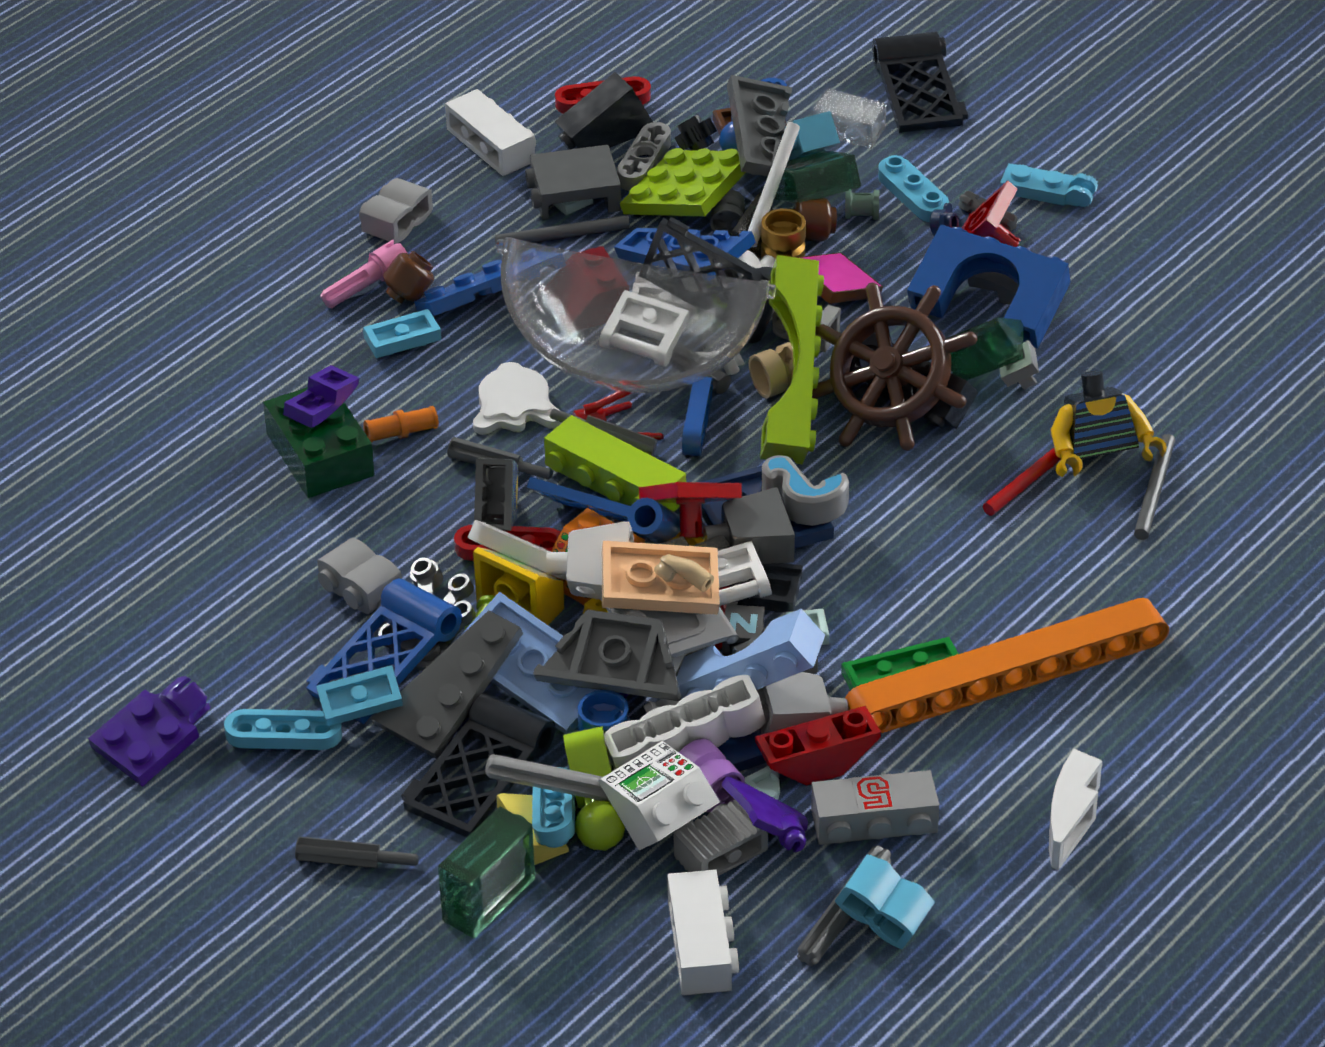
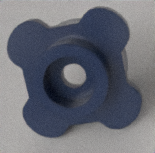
(943, 217)

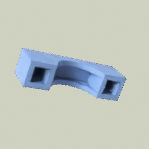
(781, 651)

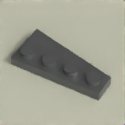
(447, 688)

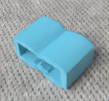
(885, 901)

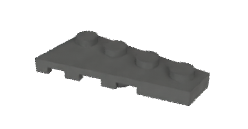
(758, 121)

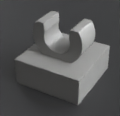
(1022, 370)

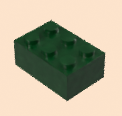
(320, 456)

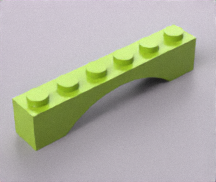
(788, 422)

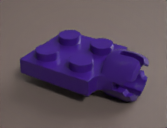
(152, 729)

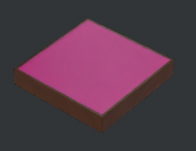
(842, 278)

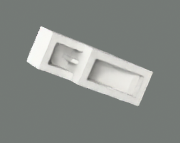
(1073, 805)

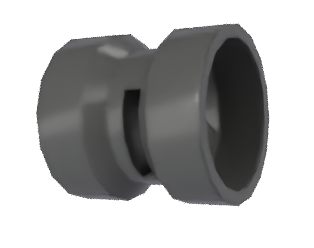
(728, 211)

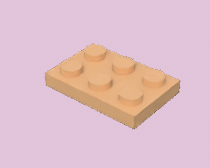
(633, 584)

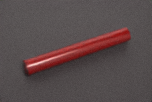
(1021, 482)

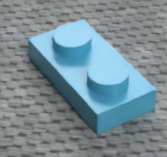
(402, 333)
(359, 695)

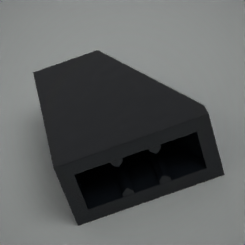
(604, 116)

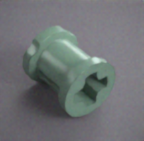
(862, 204)

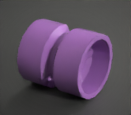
(713, 765)

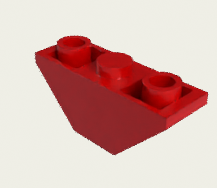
(820, 746)

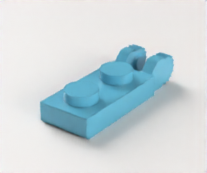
(1051, 185)

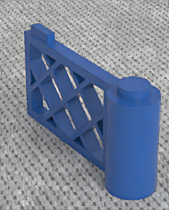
(645, 515)
(407, 609)

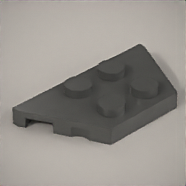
(614, 655)

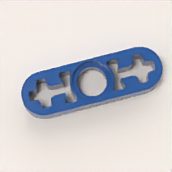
(697, 417)

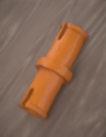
(401, 424)

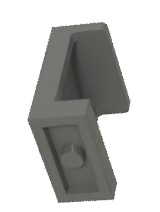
(573, 177)

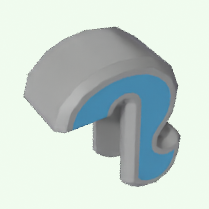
(802, 500)

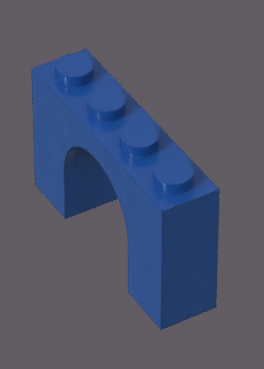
(959, 255)

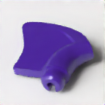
(770, 814)

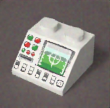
(657, 793)

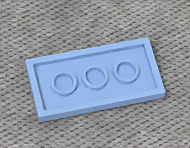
(516, 674)

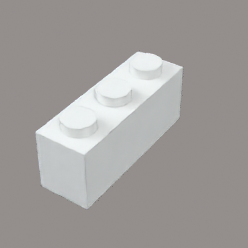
(490, 132)
(701, 932)

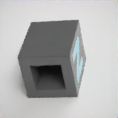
(746, 621)

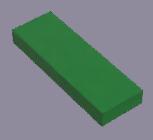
(896, 661)

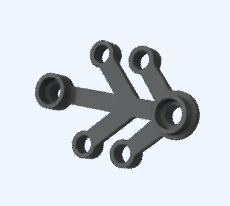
(428, 576)

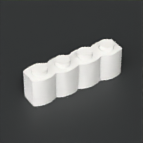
(714, 714)

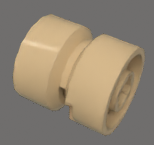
(772, 370)

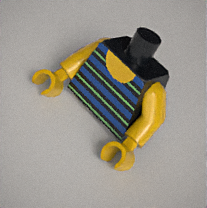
(1099, 424)

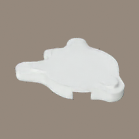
(512, 398)

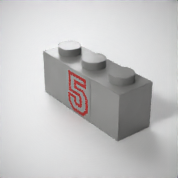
(874, 807)

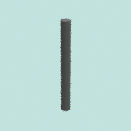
(568, 230)
(1154, 489)

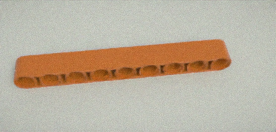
(1010, 664)

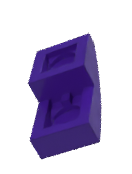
(324, 395)

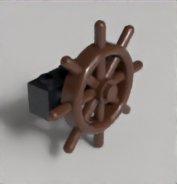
(889, 368)

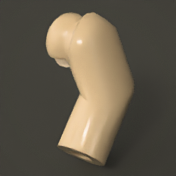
(687, 569)

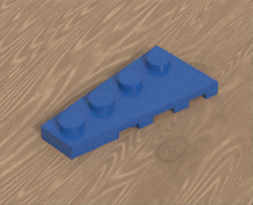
(637, 244)
(462, 291)

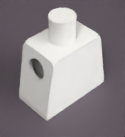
(583, 560)

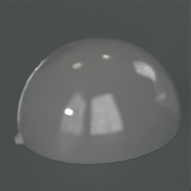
(567, 297)

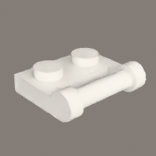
(646, 318)
(739, 565)

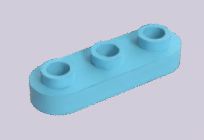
(911, 186)
(281, 729)
(553, 817)

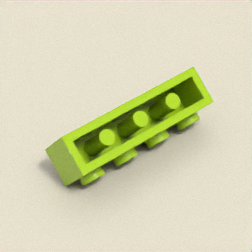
(605, 462)

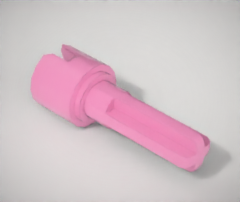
(364, 276)

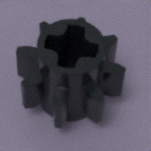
(695, 133)

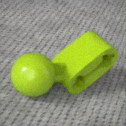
(597, 821)

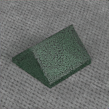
(996, 346)

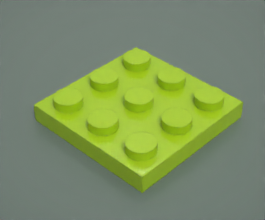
(684, 183)

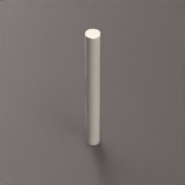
(774, 178)

